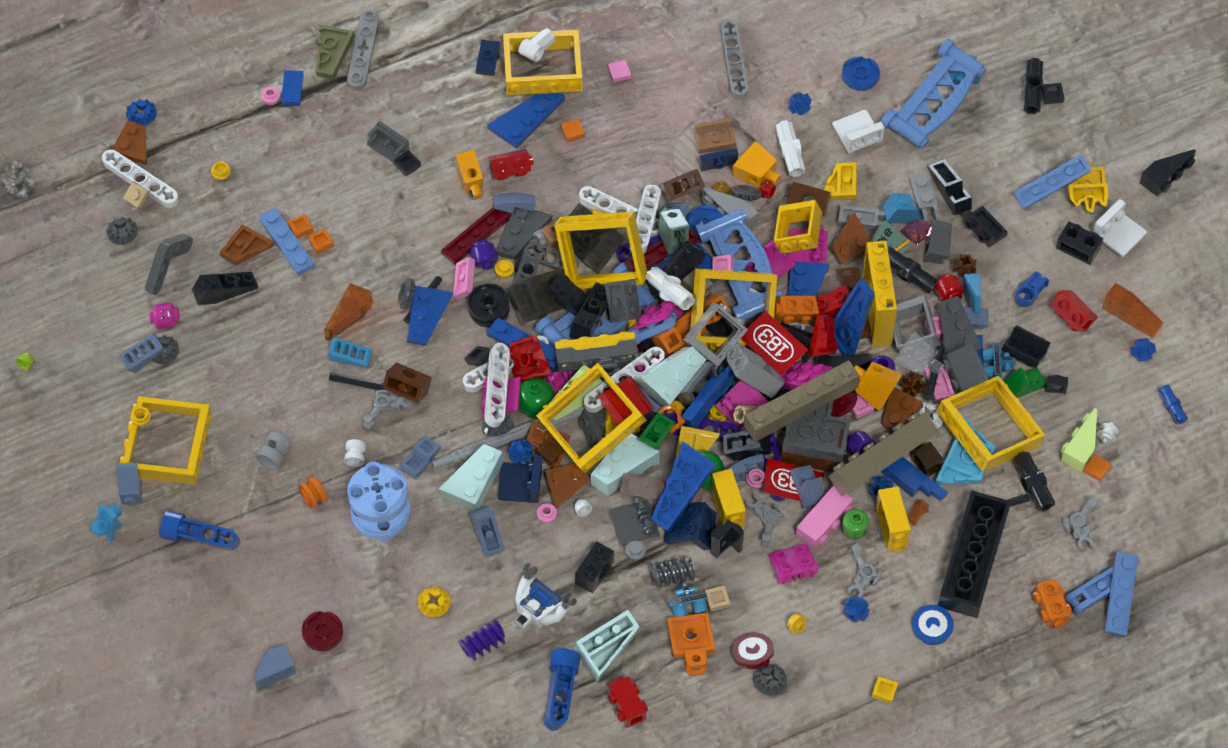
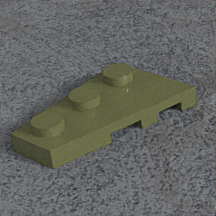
(332, 50)

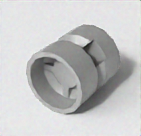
(273, 451)

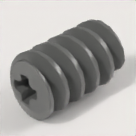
(669, 571)

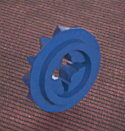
(149, 109)

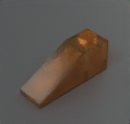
(350, 310)
(1131, 310)

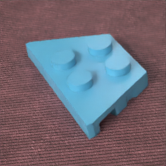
(959, 466)

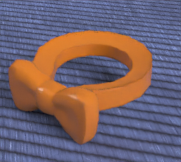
(680, 420)

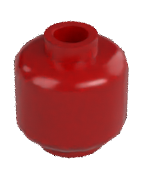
(949, 287)

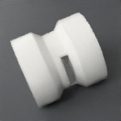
(354, 455)

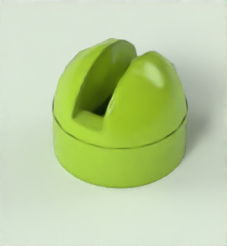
(25, 361)

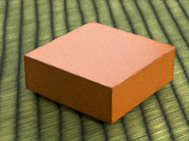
(572, 130)
(300, 226)
(320, 241)
(1097, 467)

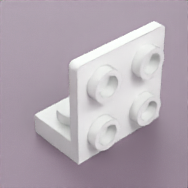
(858, 131)
(1118, 230)

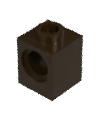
(927, 459)

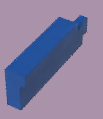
(707, 398)
(912, 479)

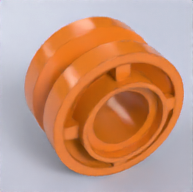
(313, 492)

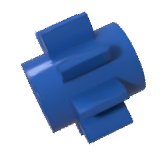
(799, 103)
(1143, 349)
(520, 451)
(880, 483)
(856, 609)

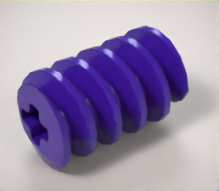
(483, 640)

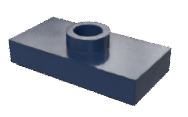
(487, 57)
(718, 159)

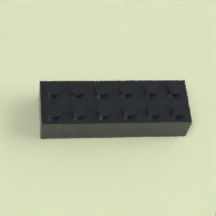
(974, 554)

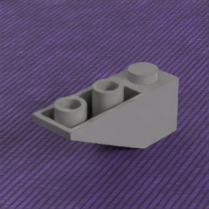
(727, 204)

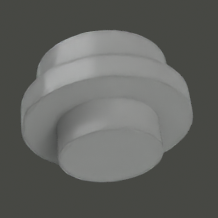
(635, 550)

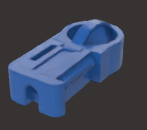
(1032, 288)

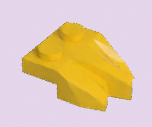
(1090, 189)

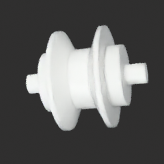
(1107, 432)

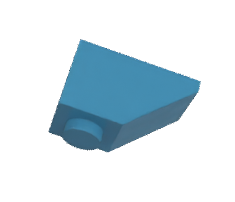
(901, 209)

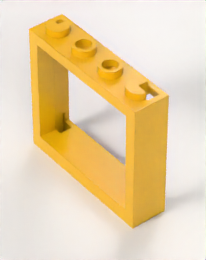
(543, 84)
(599, 221)
(879, 278)
(699, 291)
(967, 437)
(609, 442)
(163, 473)

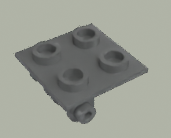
(634, 522)

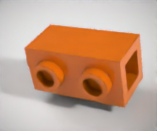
(795, 309)
(1052, 604)

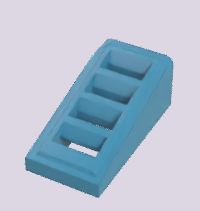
(973, 290)
(351, 347)

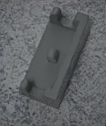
(387, 141)
(938, 242)

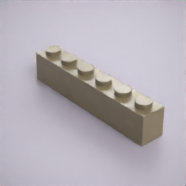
(801, 401)
(884, 453)

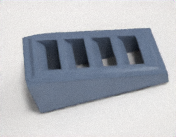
(127, 356)

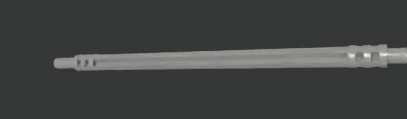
(515, 433)

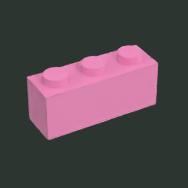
(824, 518)

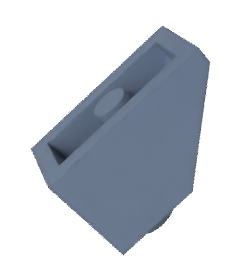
(129, 484)
(487, 530)
(274, 667)

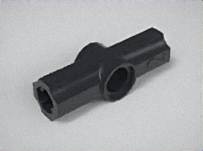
(1033, 86)
(911, 271)
(1033, 481)

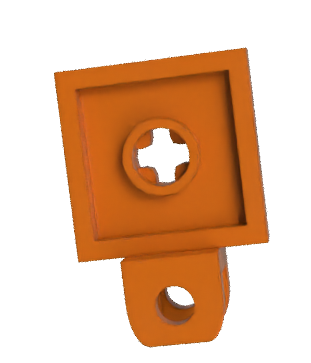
(694, 649)

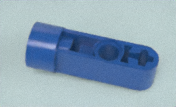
(177, 527)
(564, 667)

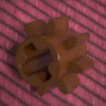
(964, 265)
(912, 383)

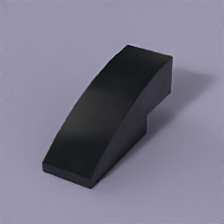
(950, 187)

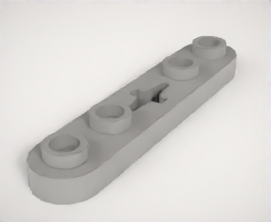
(359, 64)

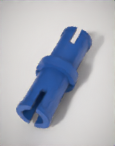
(1173, 404)

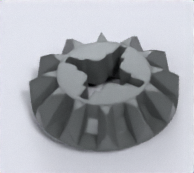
(746, 192)
(123, 237)
(406, 293)
(172, 350)
(505, 427)
(773, 687)

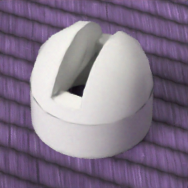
(582, 507)

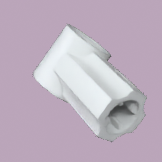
(535, 47)

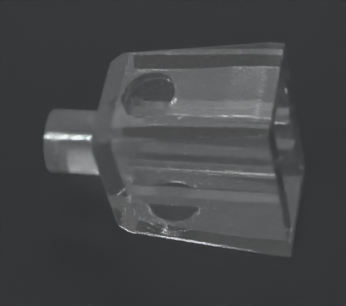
(919, 355)

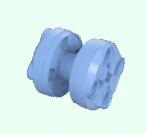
(378, 501)

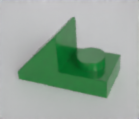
(1023, 382)
(657, 431)

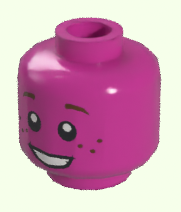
(165, 316)

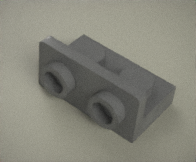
(622, 300)
(593, 426)

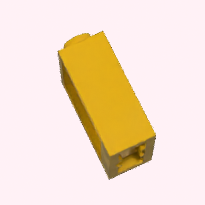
(788, 214)
(727, 498)
(893, 519)

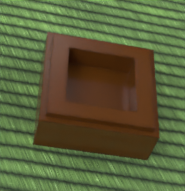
(550, 450)

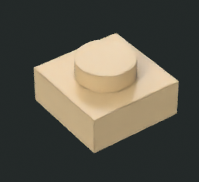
(136, 194)
(717, 598)

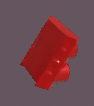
(823, 338)
(529, 359)
(618, 408)

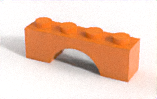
(673, 337)

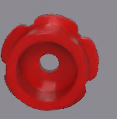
(767, 189)

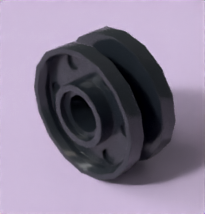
(484, 295)

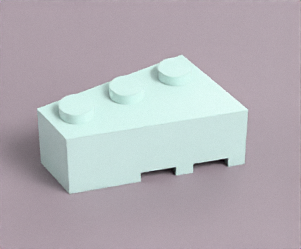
(671, 375)
(628, 457)
(474, 478)
(606, 644)

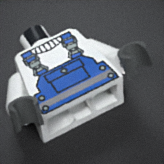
(539, 603)

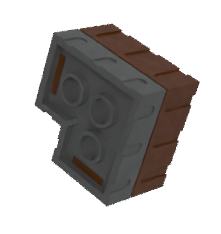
(816, 440)

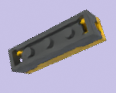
(587, 351)

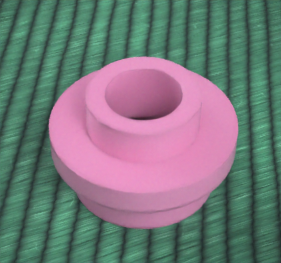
(270, 100)
(755, 473)
(546, 518)

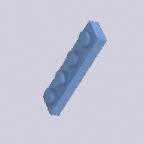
(1052, 182)
(286, 241)
(1121, 594)

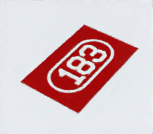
(773, 343)
(779, 479)

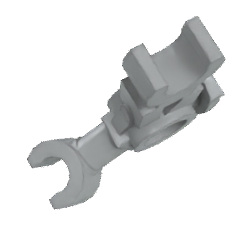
(383, 403)
(769, 517)
(1077, 523)
(865, 574)

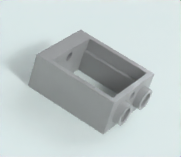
(912, 308)
(729, 343)
(754, 370)

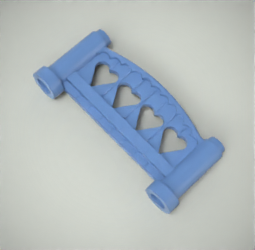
(953, 61)
(718, 232)
(561, 329)

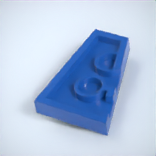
(806, 278)
(425, 313)

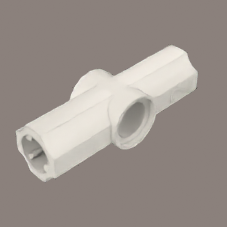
(790, 149)
(670, 288)

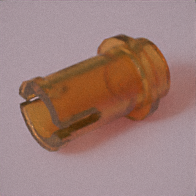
(917, 512)

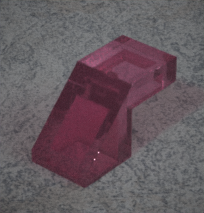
(917, 230)

